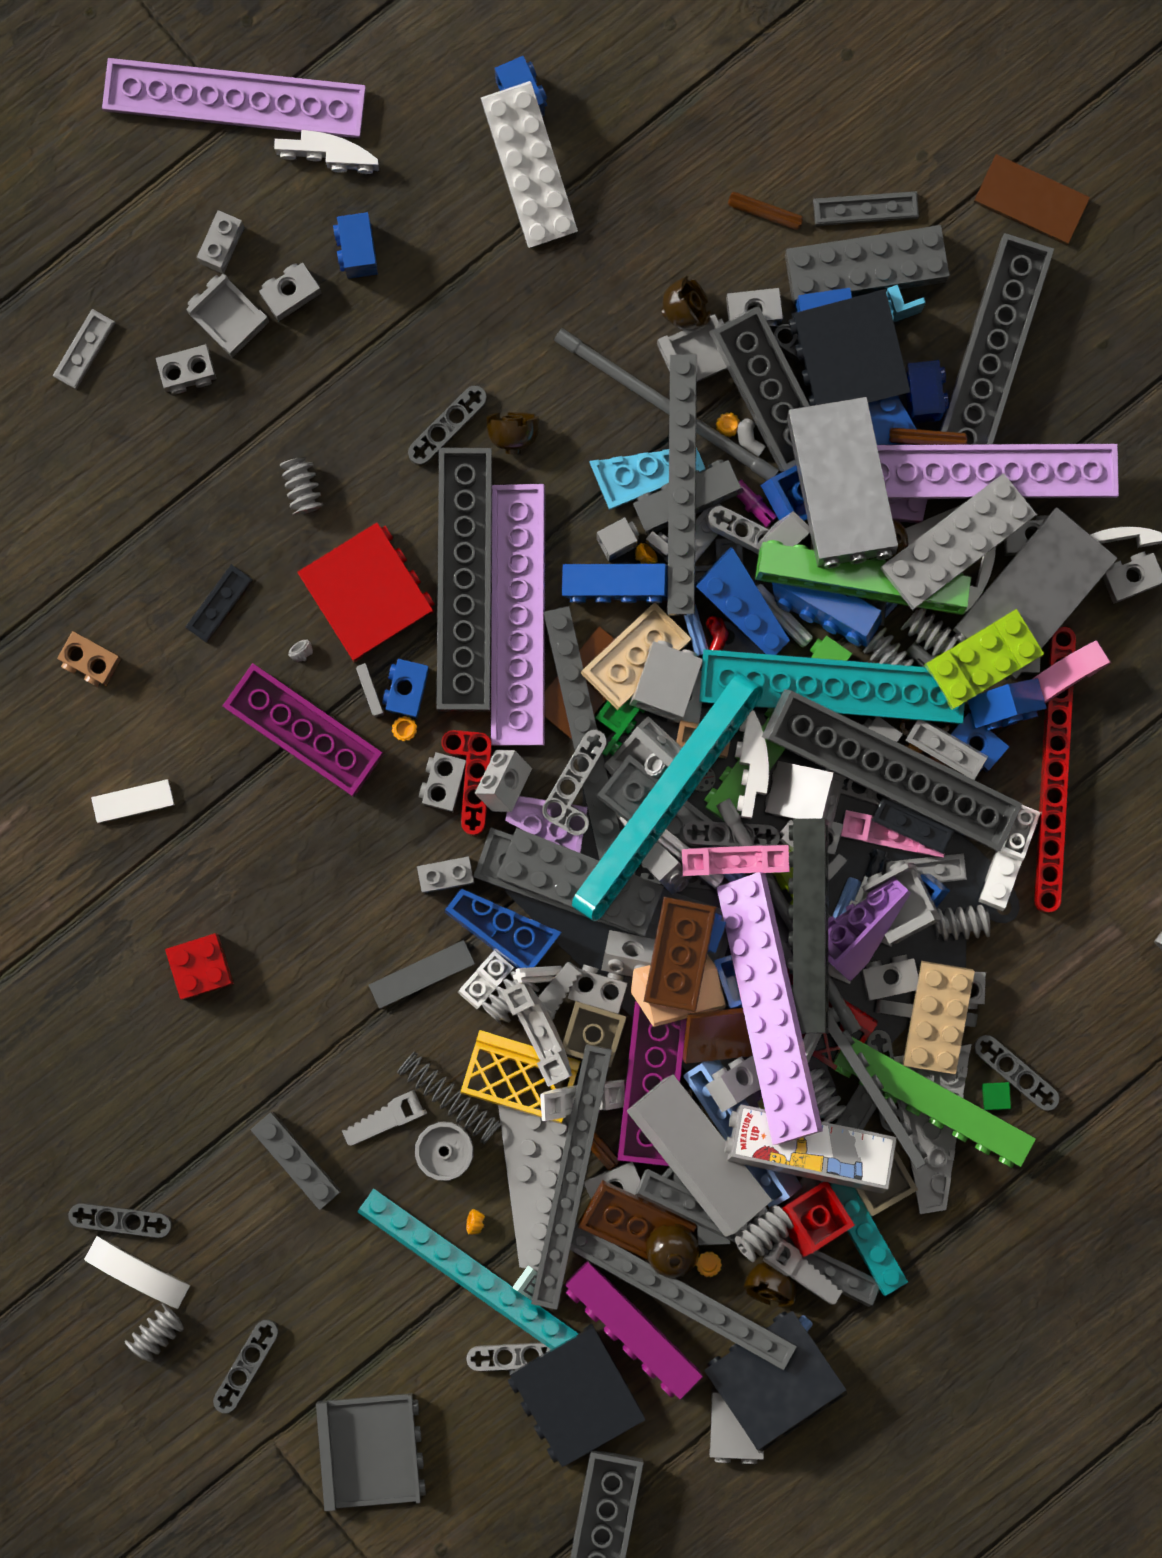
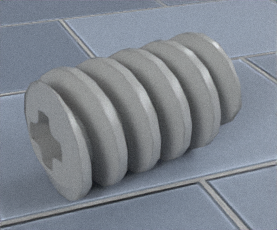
(300, 485)
(930, 632)
(886, 652)
(963, 922)
(498, 1008)
(826, 1104)
(762, 1231)
(155, 1334)

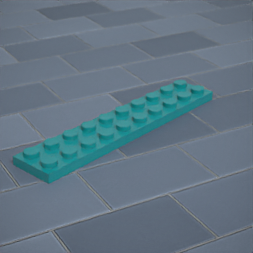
(835, 684)

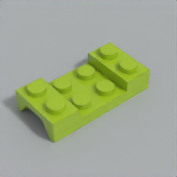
(984, 659)

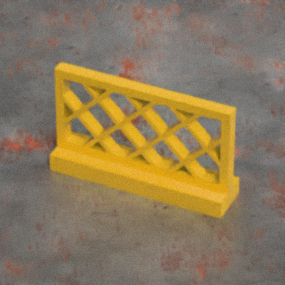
(520, 1054)

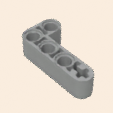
(578, 778)

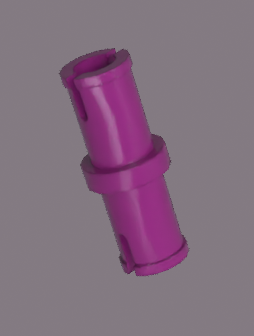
(756, 505)

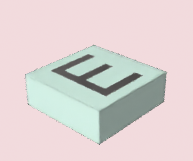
(526, 1282)

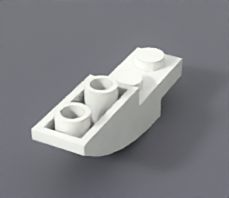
(338, 152)
(755, 755)
(1008, 860)

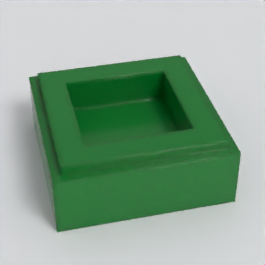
(996, 1096)

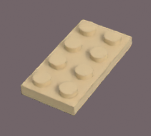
(620, 664)
(938, 1017)

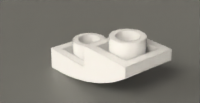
(485, 979)

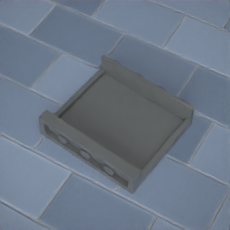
(370, 1451)

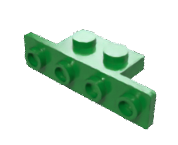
(619, 722)

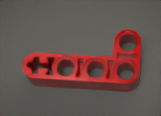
(470, 783)

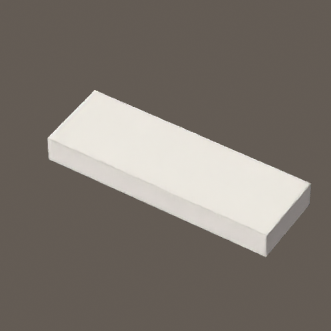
(132, 801)

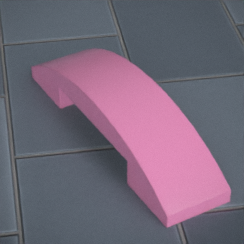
(1072, 669)
(862, 828)
(735, 860)

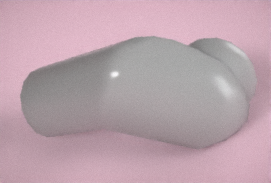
(746, 437)

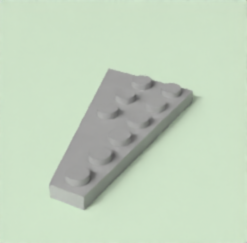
(939, 1144)
(533, 1164)

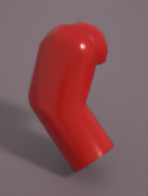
(718, 631)

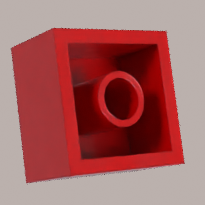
(199, 966)
(816, 1218)

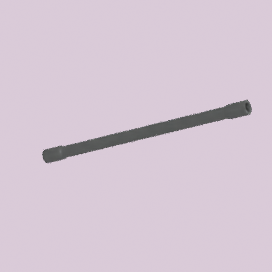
(576, 346)
(734, 821)

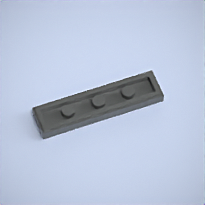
(865, 208)
(421, 974)

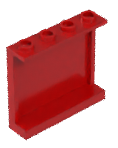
(366, 591)

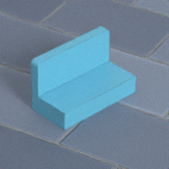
(898, 308)

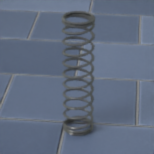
(406, 1066)

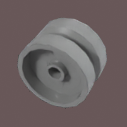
(459, 1146)

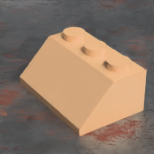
(710, 996)

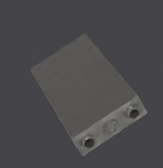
(842, 482)
(1042, 581)

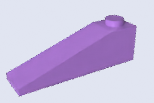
(860, 929)

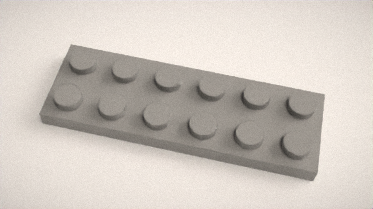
(958, 541)

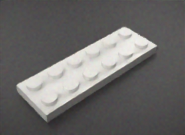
(529, 164)

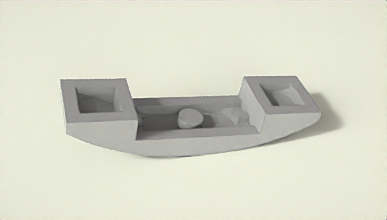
(541, 1032)

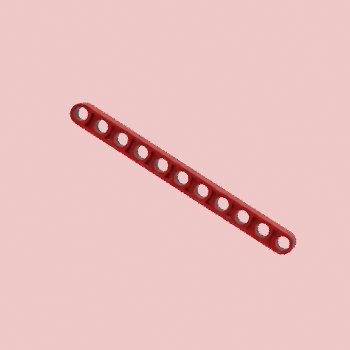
(1049, 782)

